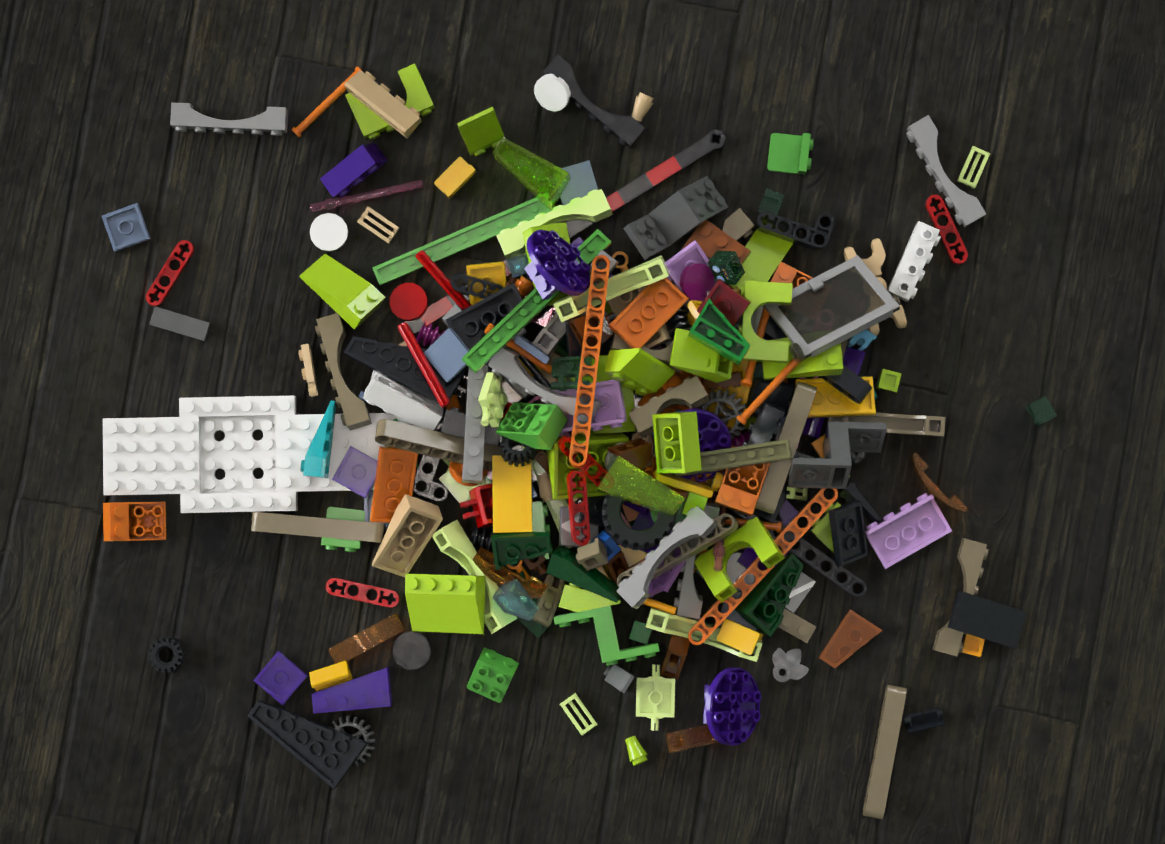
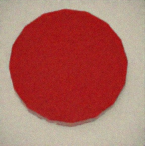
(408, 301)

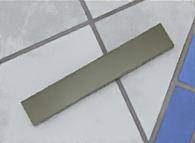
(743, 456)

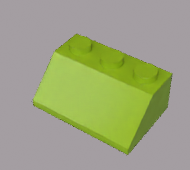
(638, 370)
(676, 442)

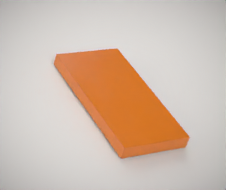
(648, 313)
(392, 481)

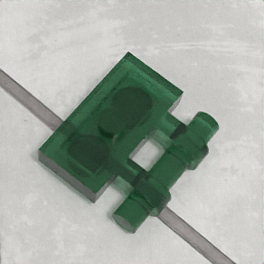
(567, 367)

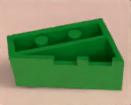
(718, 334)

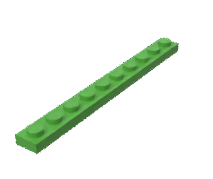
(459, 240)
(525, 311)

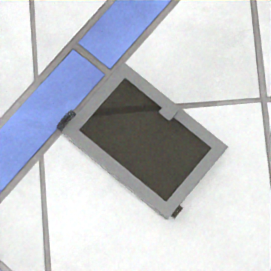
(833, 308)

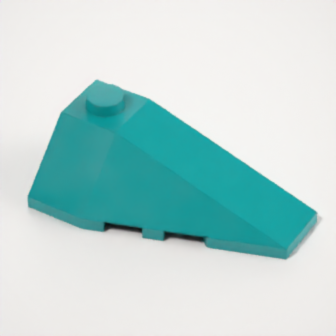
(319, 453)

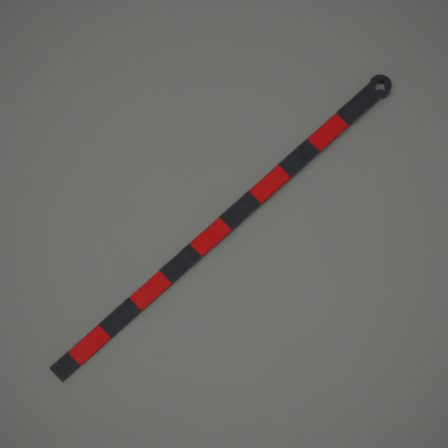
(614, 200)

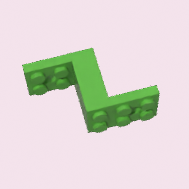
(607, 635)

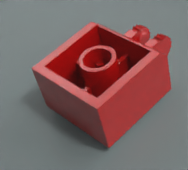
(482, 505)

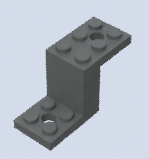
(676, 217)
(835, 467)

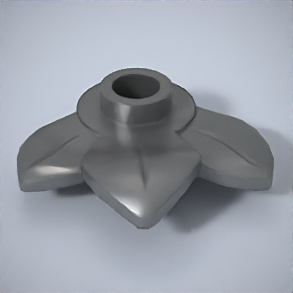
(790, 662)

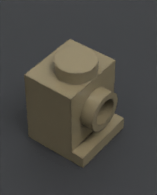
(592, 555)

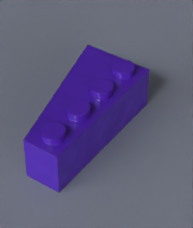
(359, 693)

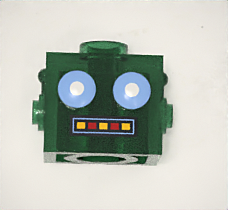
(726, 266)

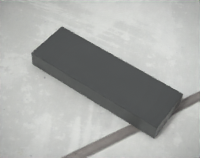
(179, 323)

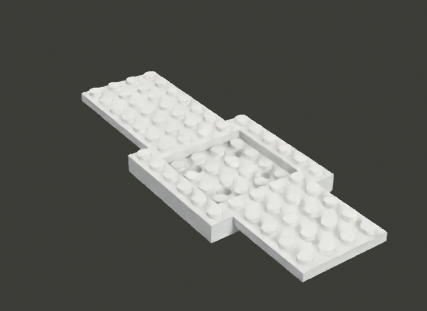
(183, 454)

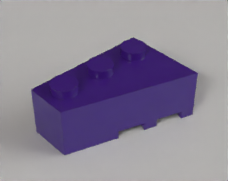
(353, 169)

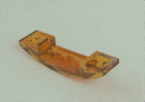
(919, 467)
(485, 562)
(366, 639)
(689, 738)

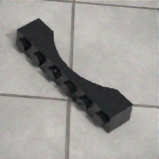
(623, 127)

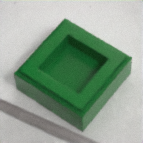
(640, 632)

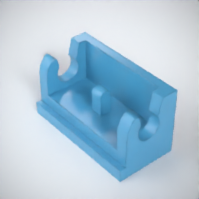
(864, 339)

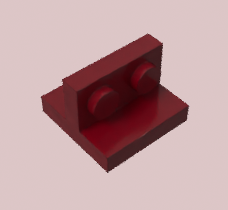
(727, 300)

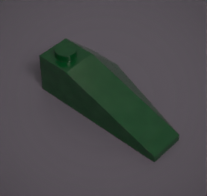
(566, 567)
(768, 599)

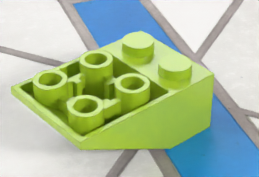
(699, 359)
(580, 599)

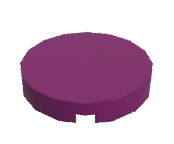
(696, 281)

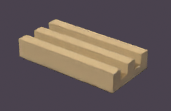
(365, 216)

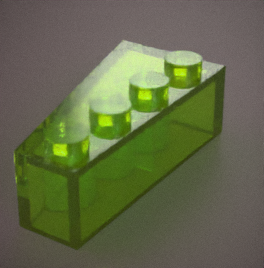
(535, 173)
(634, 485)

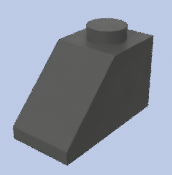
(618, 677)

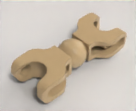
(874, 264)

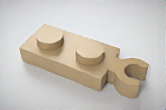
(308, 372)

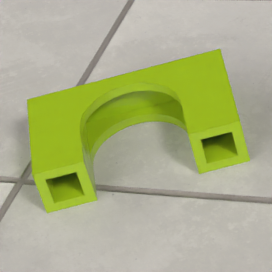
(417, 98)
(760, 294)
(751, 535)

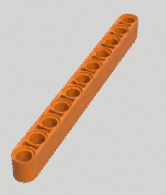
(588, 351)
(760, 574)

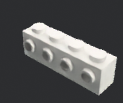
(913, 261)
(402, 403)

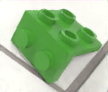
(789, 153)
(343, 514)
(492, 675)

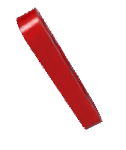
(944, 230)
(167, 271)
(590, 461)
(580, 507)
(362, 594)

